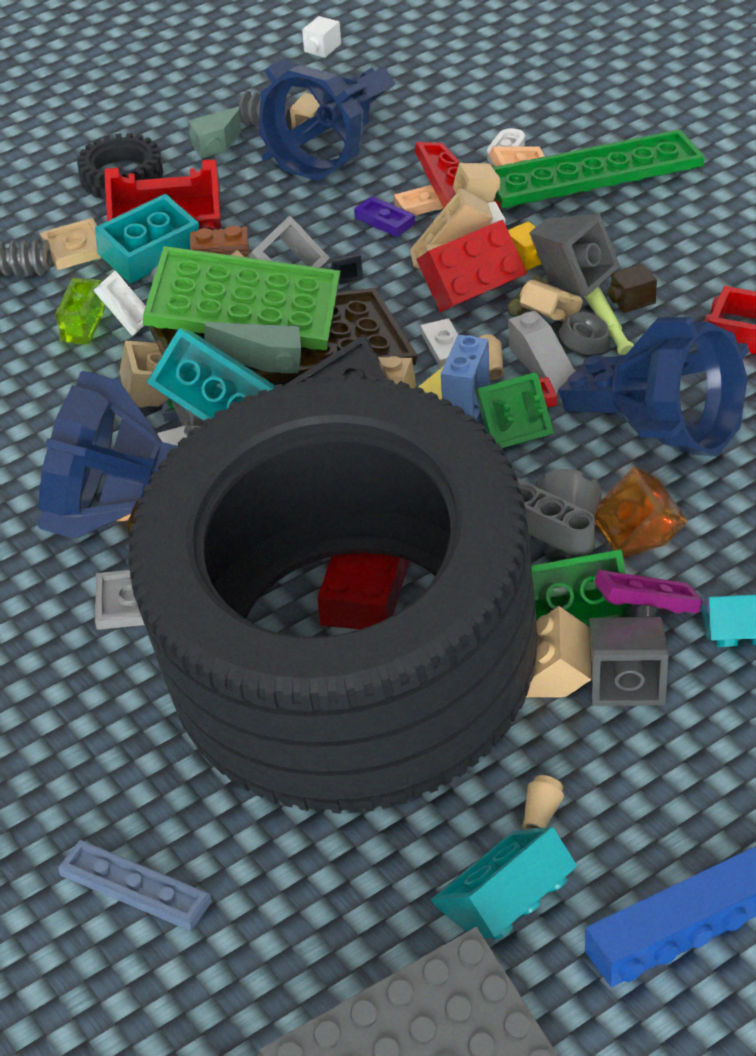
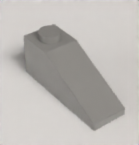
(539, 349)

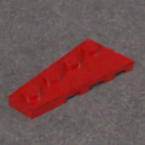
(440, 169)

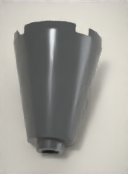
(572, 488)

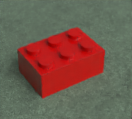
(471, 266)
(360, 589)

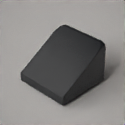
(349, 267)

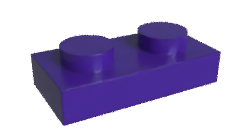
(384, 216)

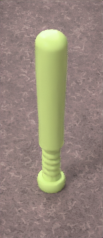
(603, 310)

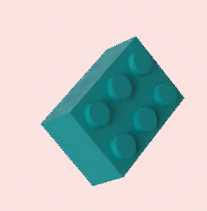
(136, 238)

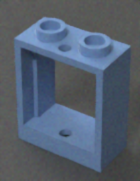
(465, 371)

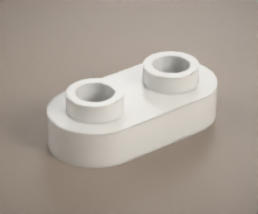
(507, 138)

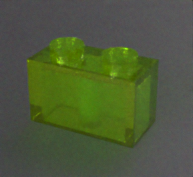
(79, 311)

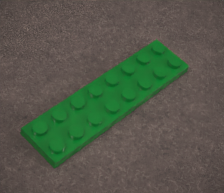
(596, 167)

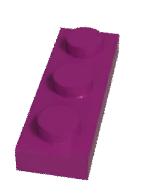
(641, 590)

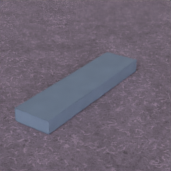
(135, 885)

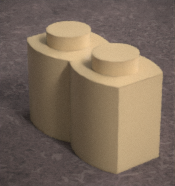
(549, 300)

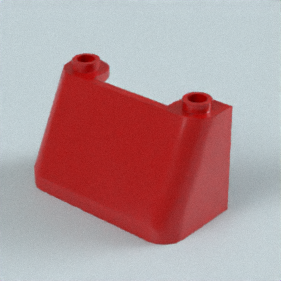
(194, 193)

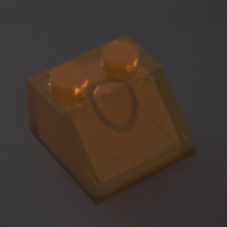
(638, 514)

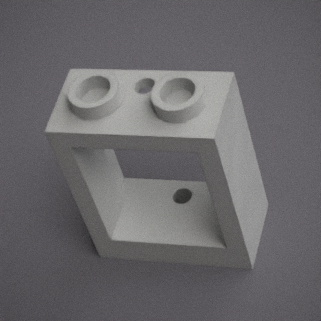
(296, 240)

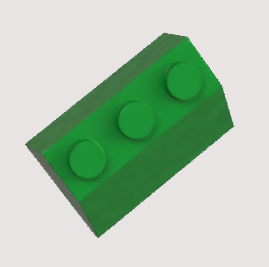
(572, 586)

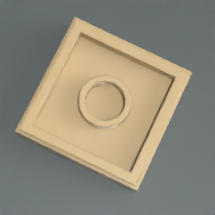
(72, 243)

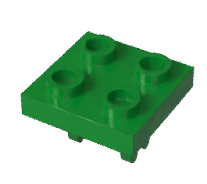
(514, 410)

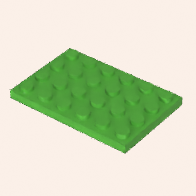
(223, 288)

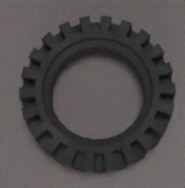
(117, 150)

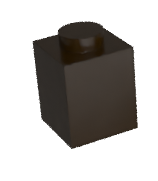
(633, 288)

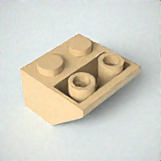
(561, 656)

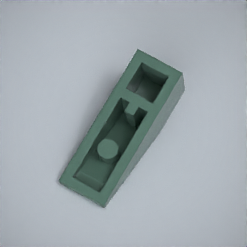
(258, 346)

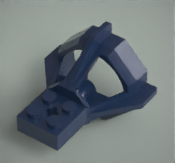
(342, 106)
(647, 384)
(82, 454)

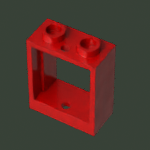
(740, 303)

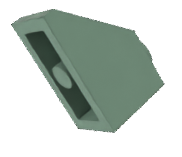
(214, 132)

